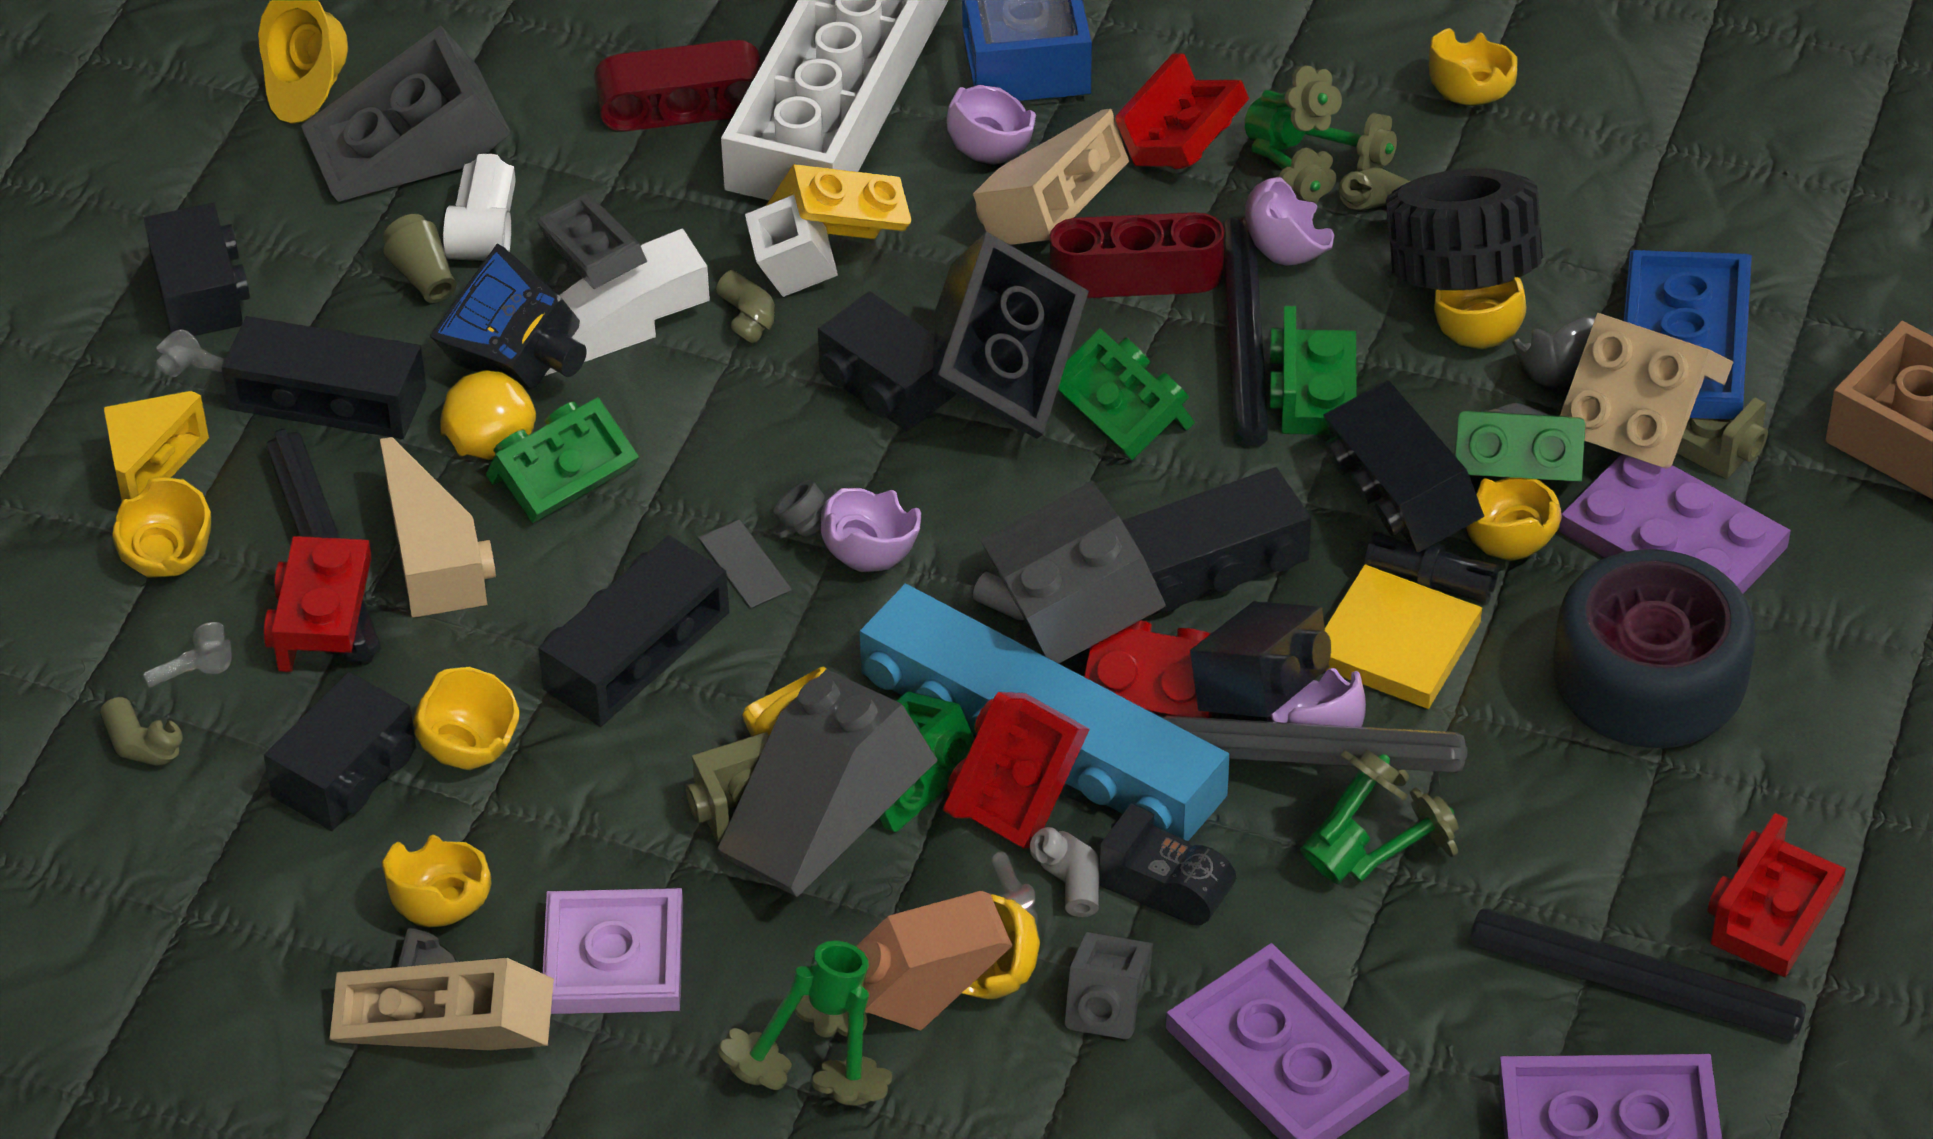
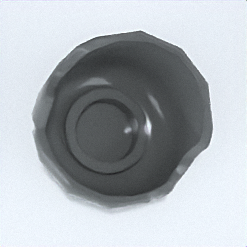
(1554, 358)

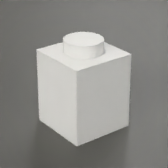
(788, 248)

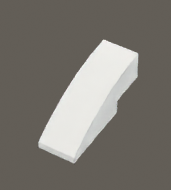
(626, 307)

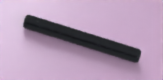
(1245, 335)
(314, 519)
(1638, 974)

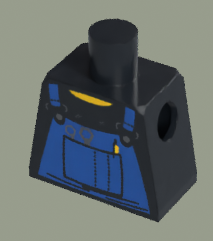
(510, 324)

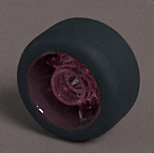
(1653, 648)

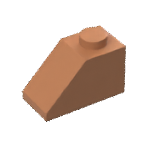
(931, 956)

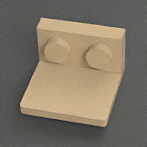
(1639, 388)

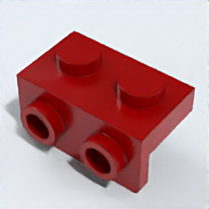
(1177, 115)
(317, 597)
(1149, 669)
(1015, 766)
(1773, 899)

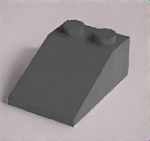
(407, 121)
(1074, 572)
(823, 781)

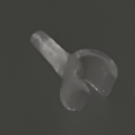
(183, 349)
(210, 655)
(1012, 886)

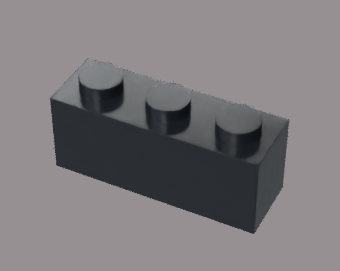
(324, 377)
(1401, 467)
(1222, 537)
(633, 630)

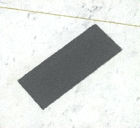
(745, 563)

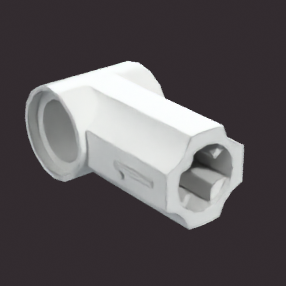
(480, 210)

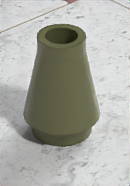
(418, 254)

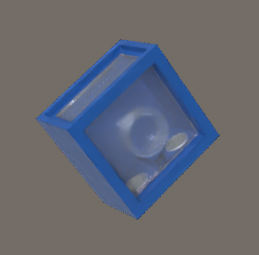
(1028, 46)

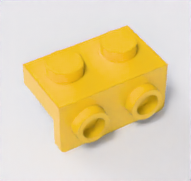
(846, 200)

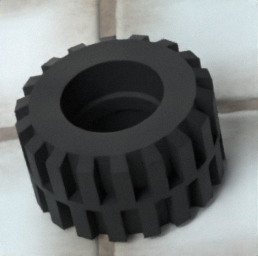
(1464, 229)

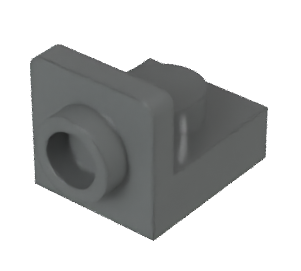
(1106, 985)

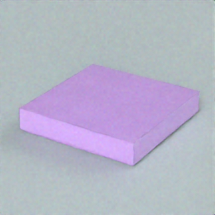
(614, 950)

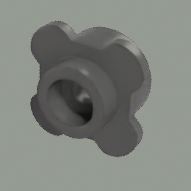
(801, 509)

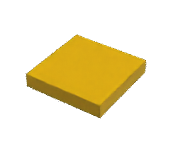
(1400, 635)

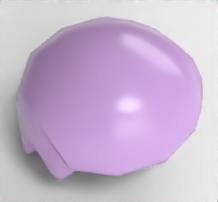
(989, 124)
(1284, 225)
(868, 528)
(1326, 702)

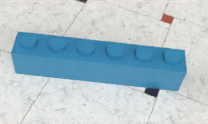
(1128, 750)

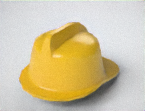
(300, 56)

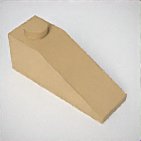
(1051, 181)
(435, 539)
(444, 1006)

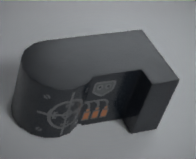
(1163, 869)

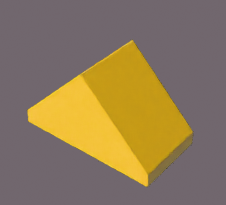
(154, 438)

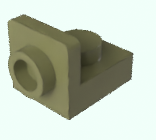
(1725, 443)
(721, 780)

